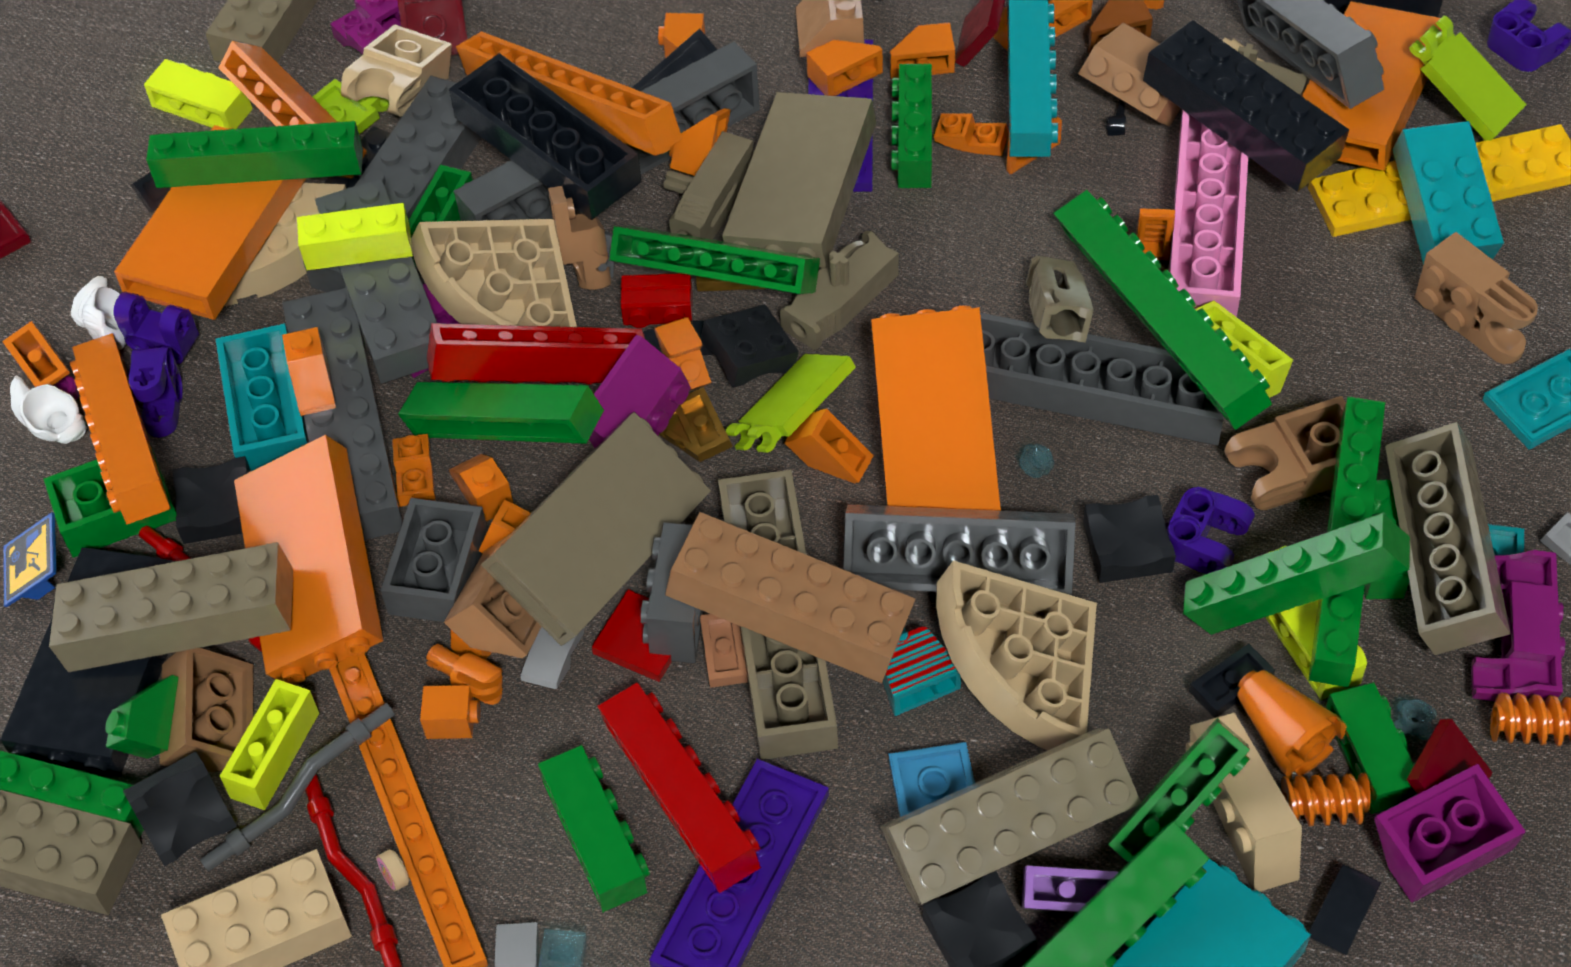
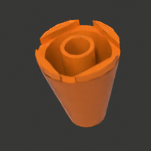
(1289, 722)

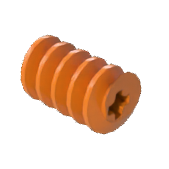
(1531, 717)
(1328, 797)

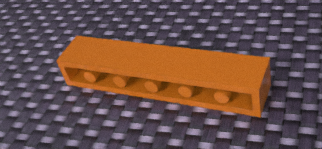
(272, 88)

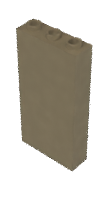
(802, 174)
(595, 528)

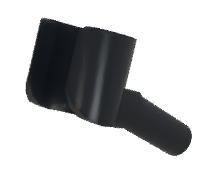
(1116, 124)

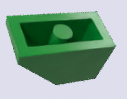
(144, 721)

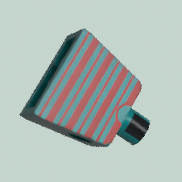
(919, 671)

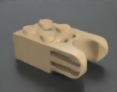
(396, 68)

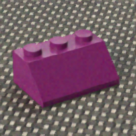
(643, 384)
(1446, 832)

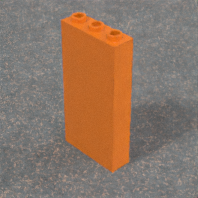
(1381, 118)
(203, 242)
(935, 410)
(313, 514)

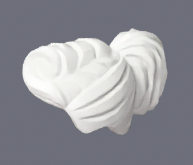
(94, 310)
(47, 412)

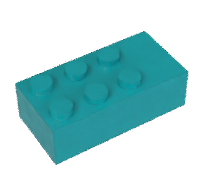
(1446, 187)
(260, 396)

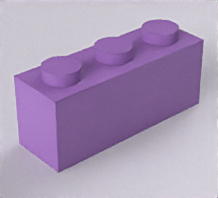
(1061, 887)

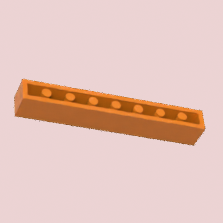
(117, 430)

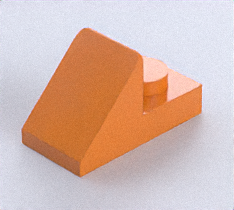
(682, 346)

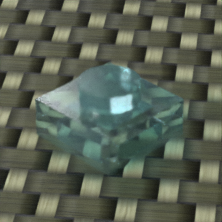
(562, 949)

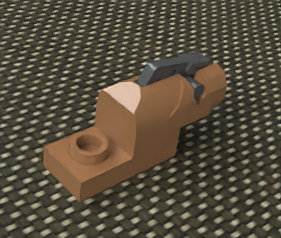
(582, 242)

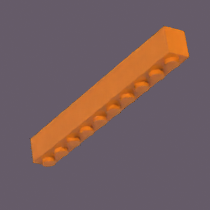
(619, 109)

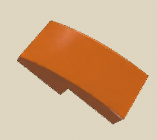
(963, 134)
(413, 468)

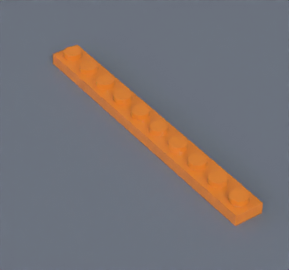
(409, 820)

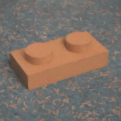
(723, 651)

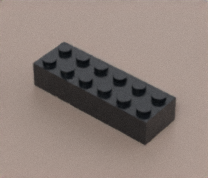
(1245, 105)
(546, 135)

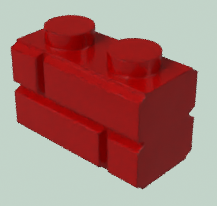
(656, 299)

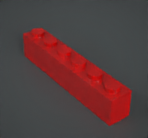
(525, 352)
(680, 788)

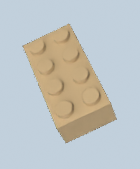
(260, 919)

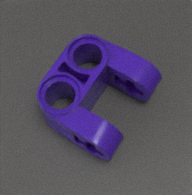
(1521, 41)
(153, 329)
(157, 384)
(1215, 511)

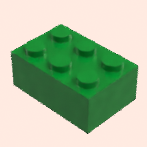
(85, 512)

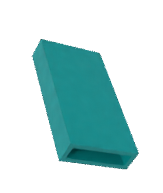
(1219, 926)

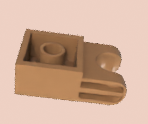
(1476, 298)
(1296, 451)

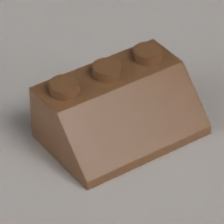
(827, 21)
(1119, 67)
(490, 617)
(209, 707)

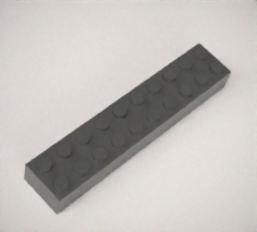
(702, 88)

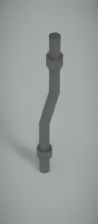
(239, 840)

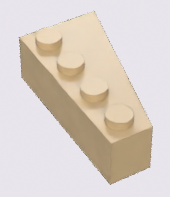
(1256, 817)

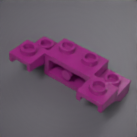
(365, 23)
(1534, 616)

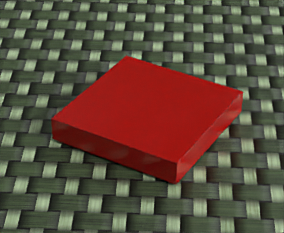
(623, 640)

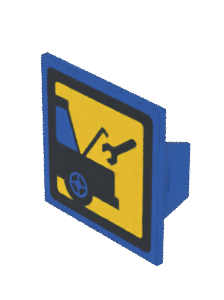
(30, 562)

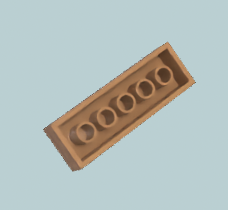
(789, 597)

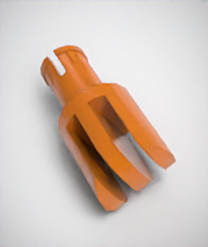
(469, 669)

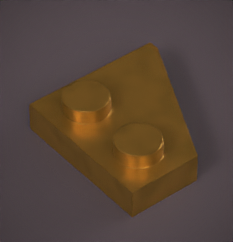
(697, 428)

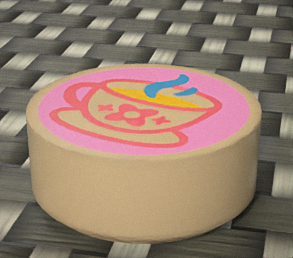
(392, 869)

